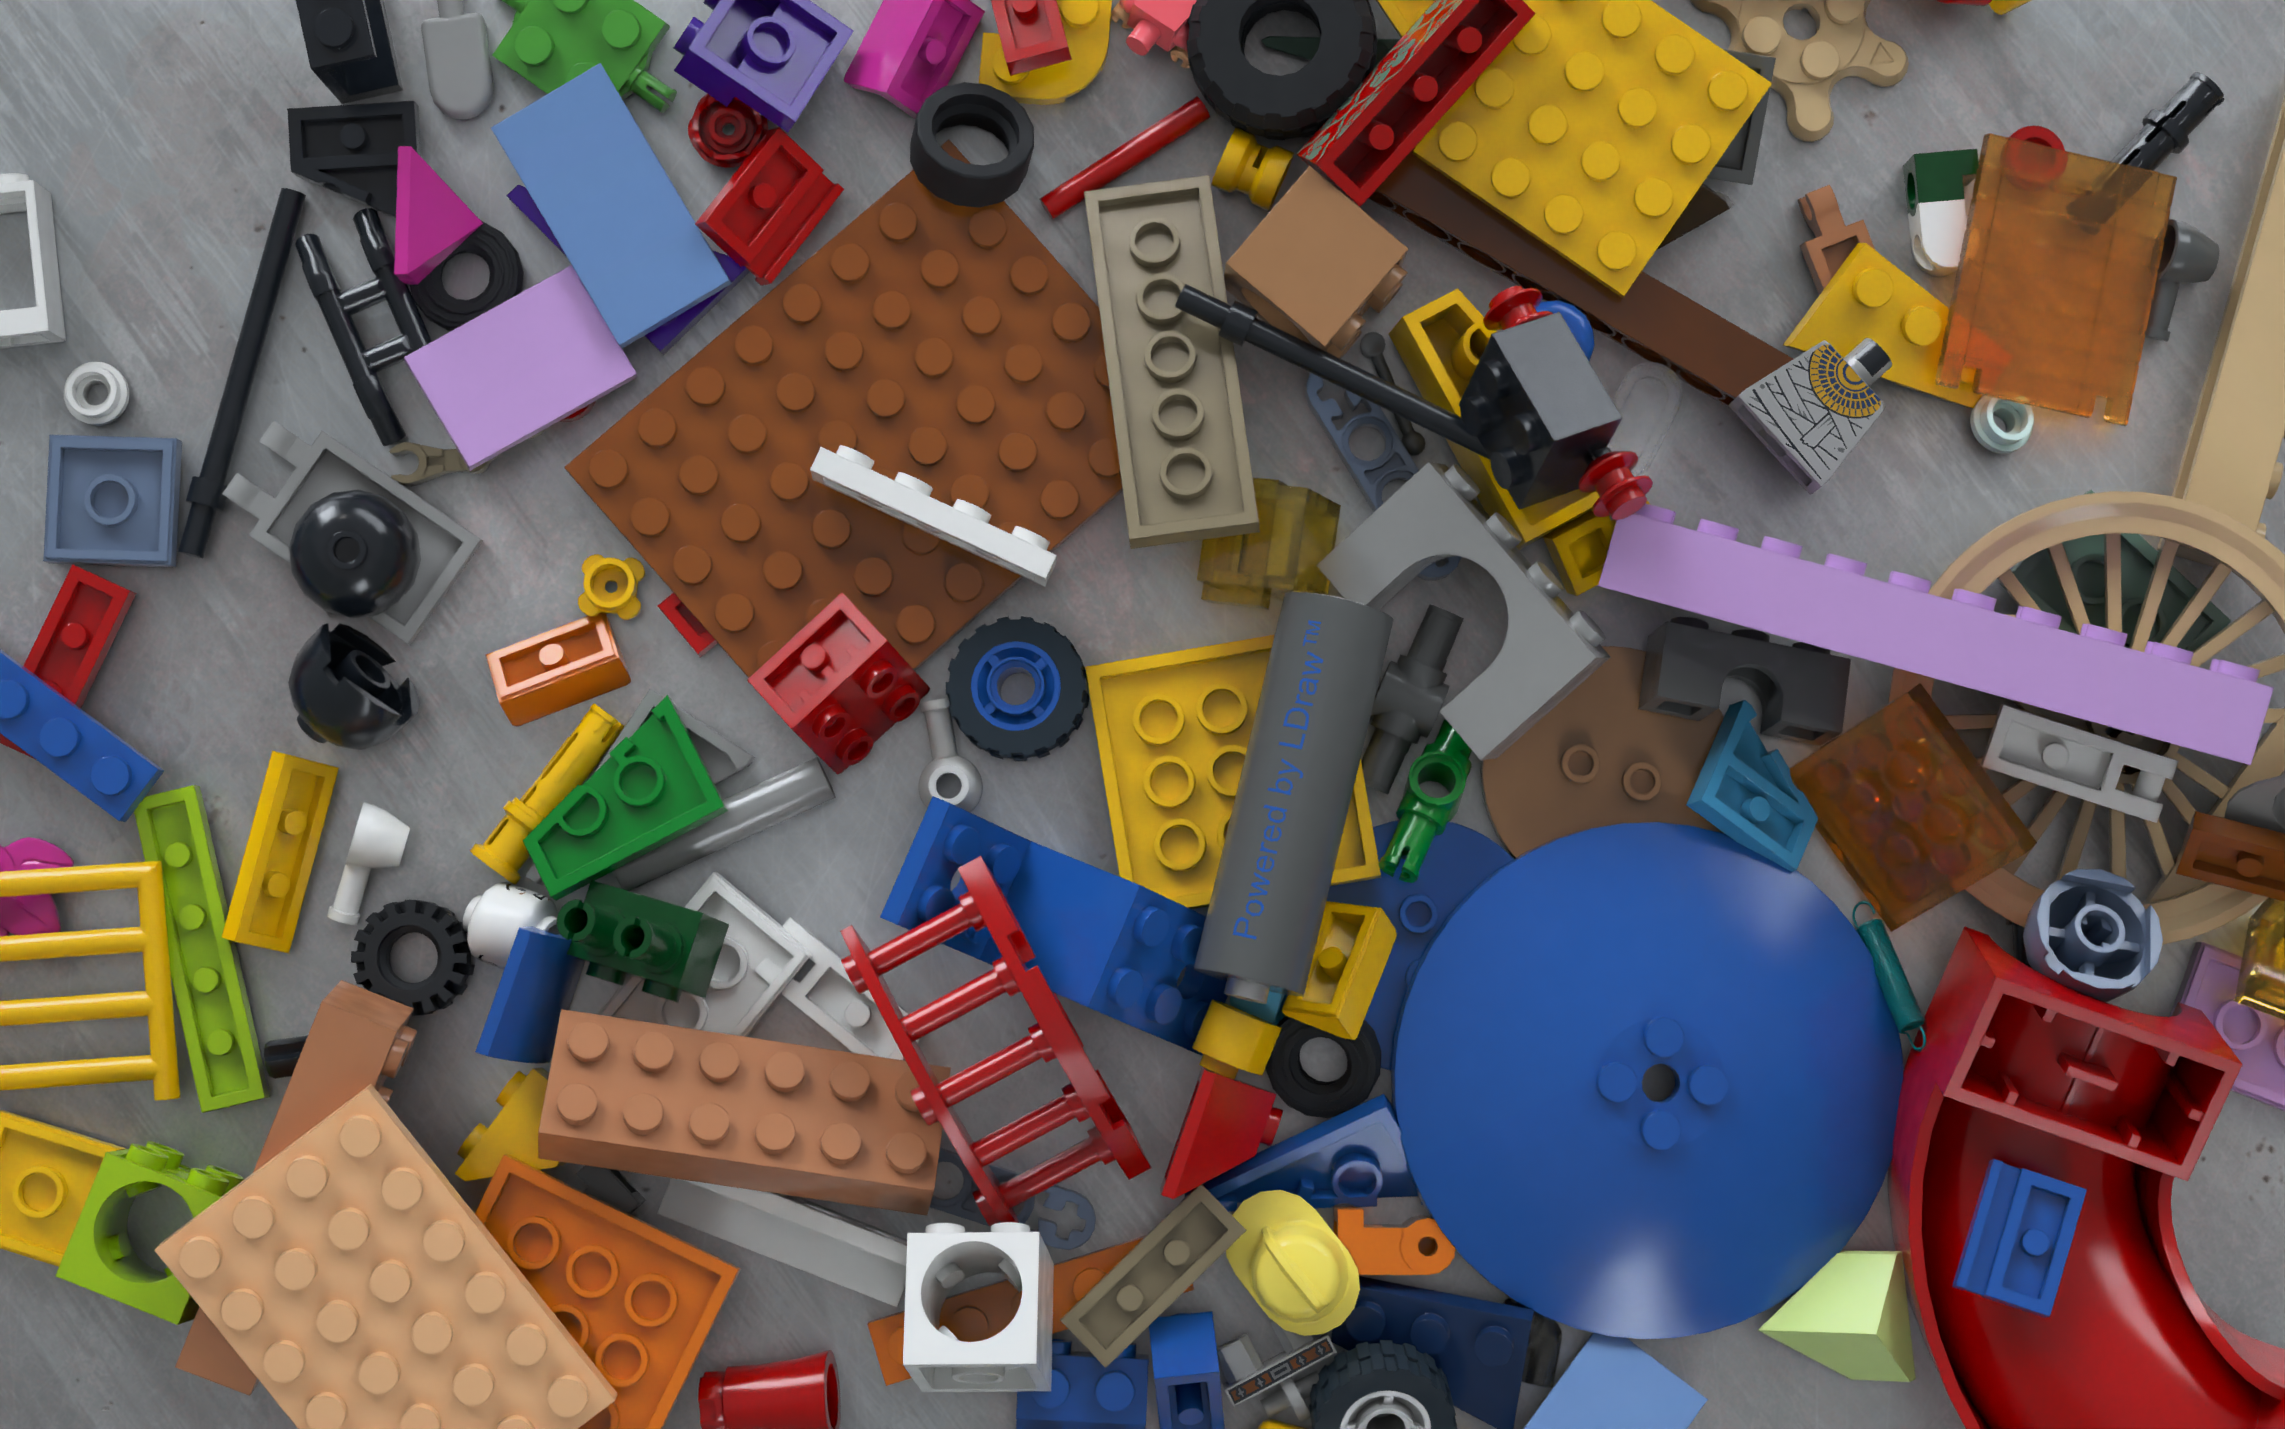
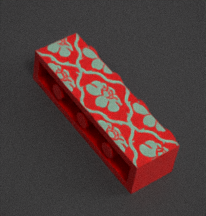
(1411, 91)

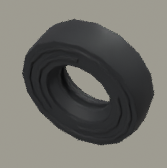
(503, 284)
(1319, 1097)

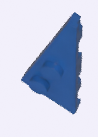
(1331, 1164)

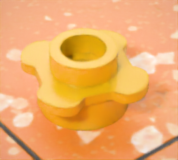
(598, 573)

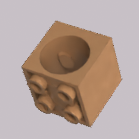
(1317, 266)

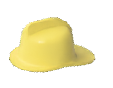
(1293, 1263)

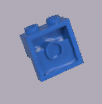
(1088, 1393)

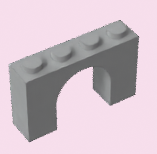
(1545, 644)

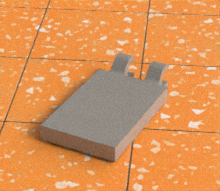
(332, 468)

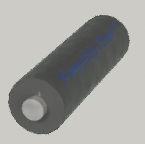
(1293, 795)

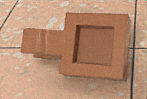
(1833, 239)

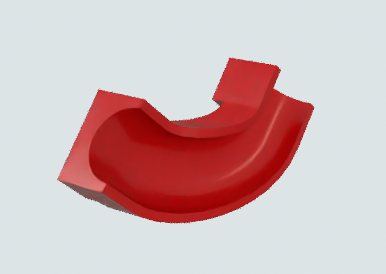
(2102, 1104)

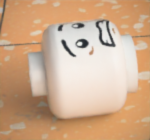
(498, 914)

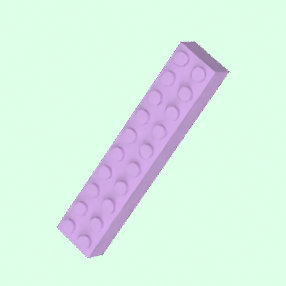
(1939, 637)

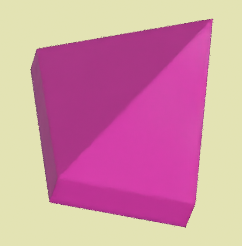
(428, 219)

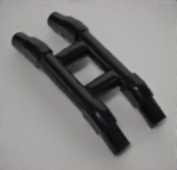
(339, 307)

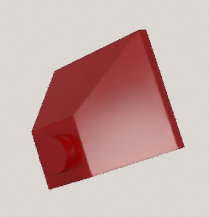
(1219, 1131)

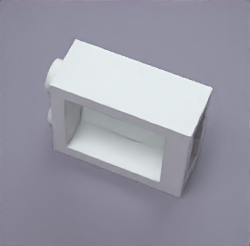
(46, 320)

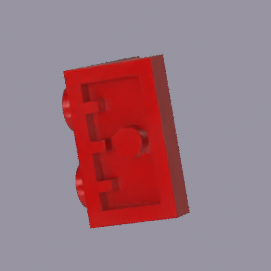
(839, 685)

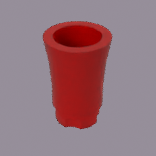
(773, 1395)

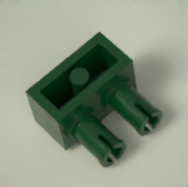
(644, 939)

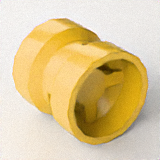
(1252, 169)

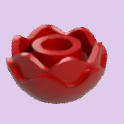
(707, 131)

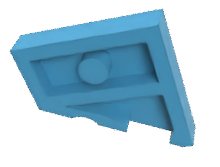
(1752, 793)

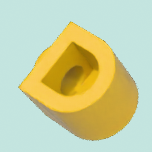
(1234, 1040)

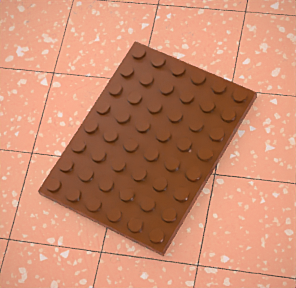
(915, 339)

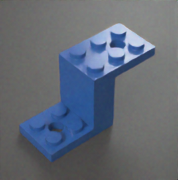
(1090, 930)

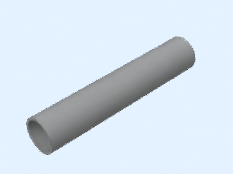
(746, 815)

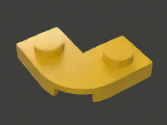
(1087, 35)

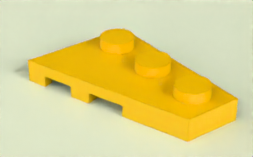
(1884, 304)

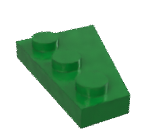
(628, 807)

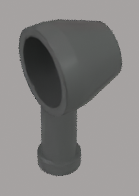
(2185, 259)

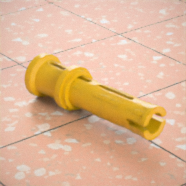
(569, 767)

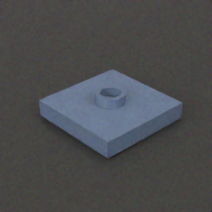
(112, 501)

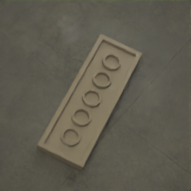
(1166, 370)

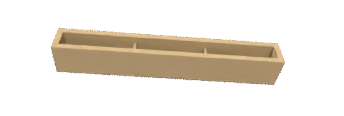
(2242, 400)

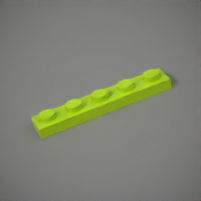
(202, 963)

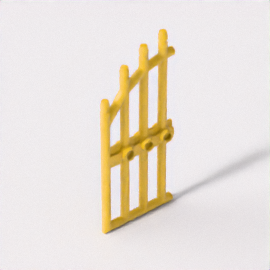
(154, 1002)

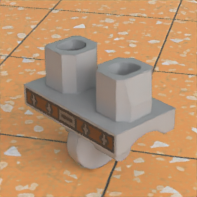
(1250, 1377)

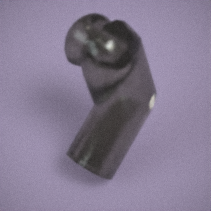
(1542, 1349)

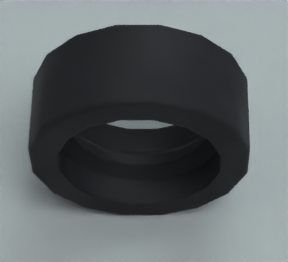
(980, 107)

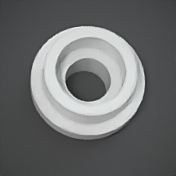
(78, 388)

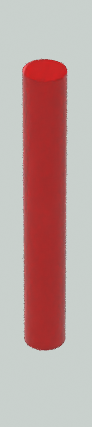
(1125, 157)

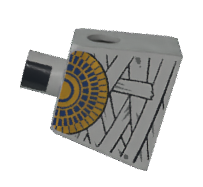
(1815, 408)

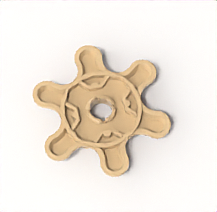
(1812, 66)

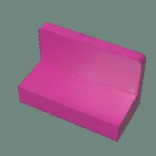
(913, 49)

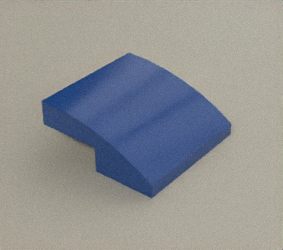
(530, 997)

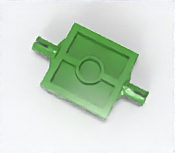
(567, 37)

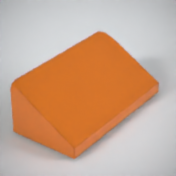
(557, 669)

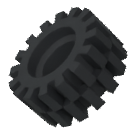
(398, 920)

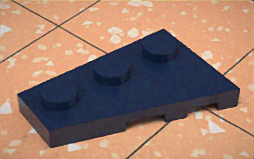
(1471, 1339)

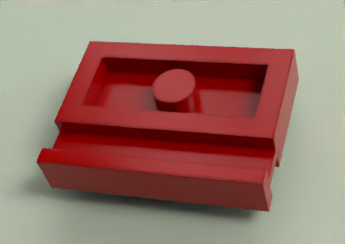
(769, 206)

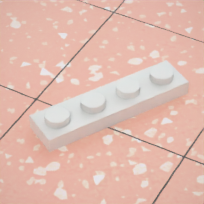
(911, 502)

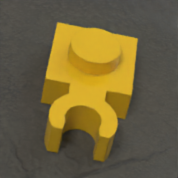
(1581, 551)

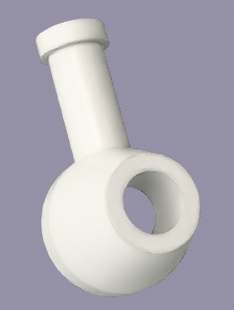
(946, 759)
(375, 844)

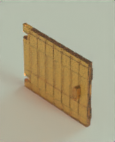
(2055, 279)

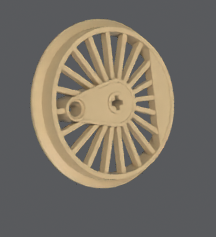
(2182, 903)

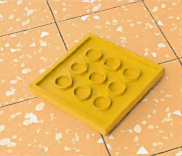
(1596, 129)
(1173, 761)

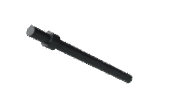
(1240, 324)
(207, 489)

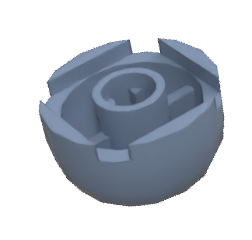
(2093, 934)

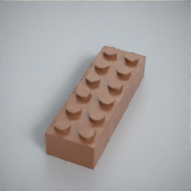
(351, 1044)
(738, 1113)

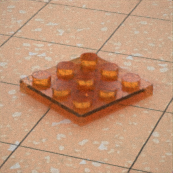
(1909, 808)

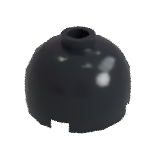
(354, 553)
(346, 691)

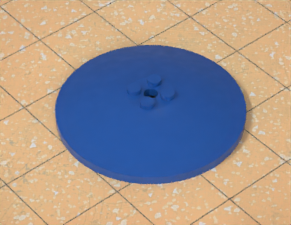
(1532, 1055)

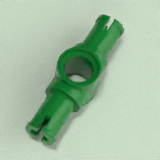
(1426, 816)

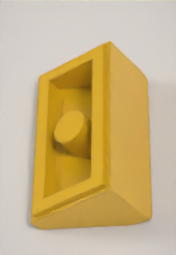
(1344, 969)

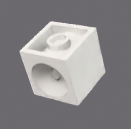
(1011, 1360)

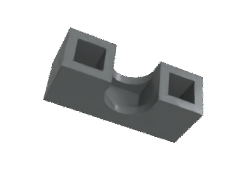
(1797, 685)

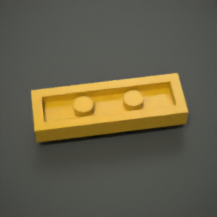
(280, 852)

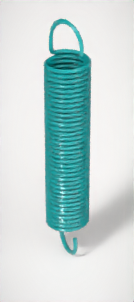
(1891, 976)

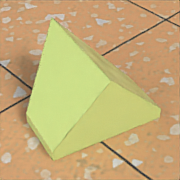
(1852, 1317)

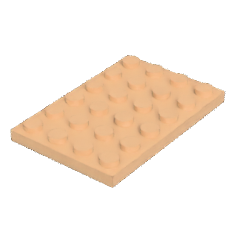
(378, 1291)

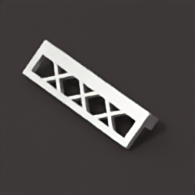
(795, 1234)

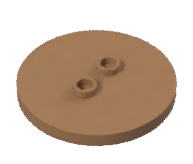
(1597, 763)

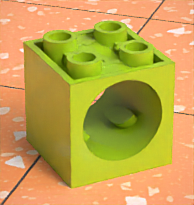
(100, 1246)

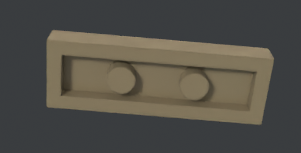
(1153, 1275)

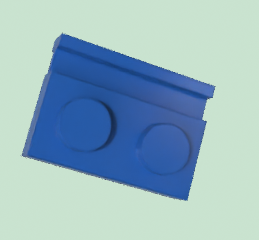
(2019, 1238)

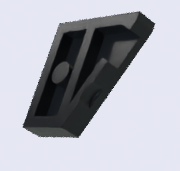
(354, 148)

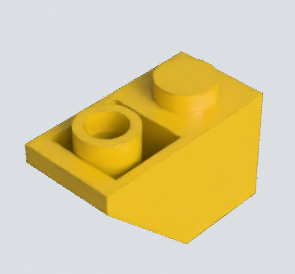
(512, 1131)

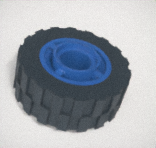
(1011, 649)

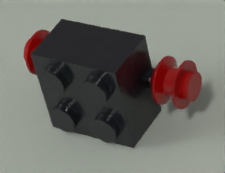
(1546, 412)

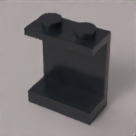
(350, 47)

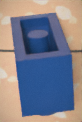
(1186, 1371)

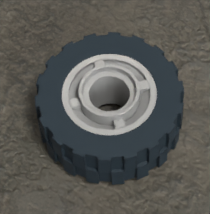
(1380, 1381)

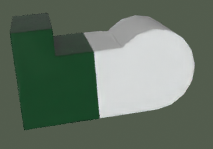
(1938, 207)

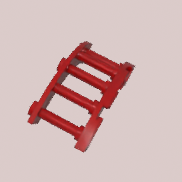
(1048, 1039)

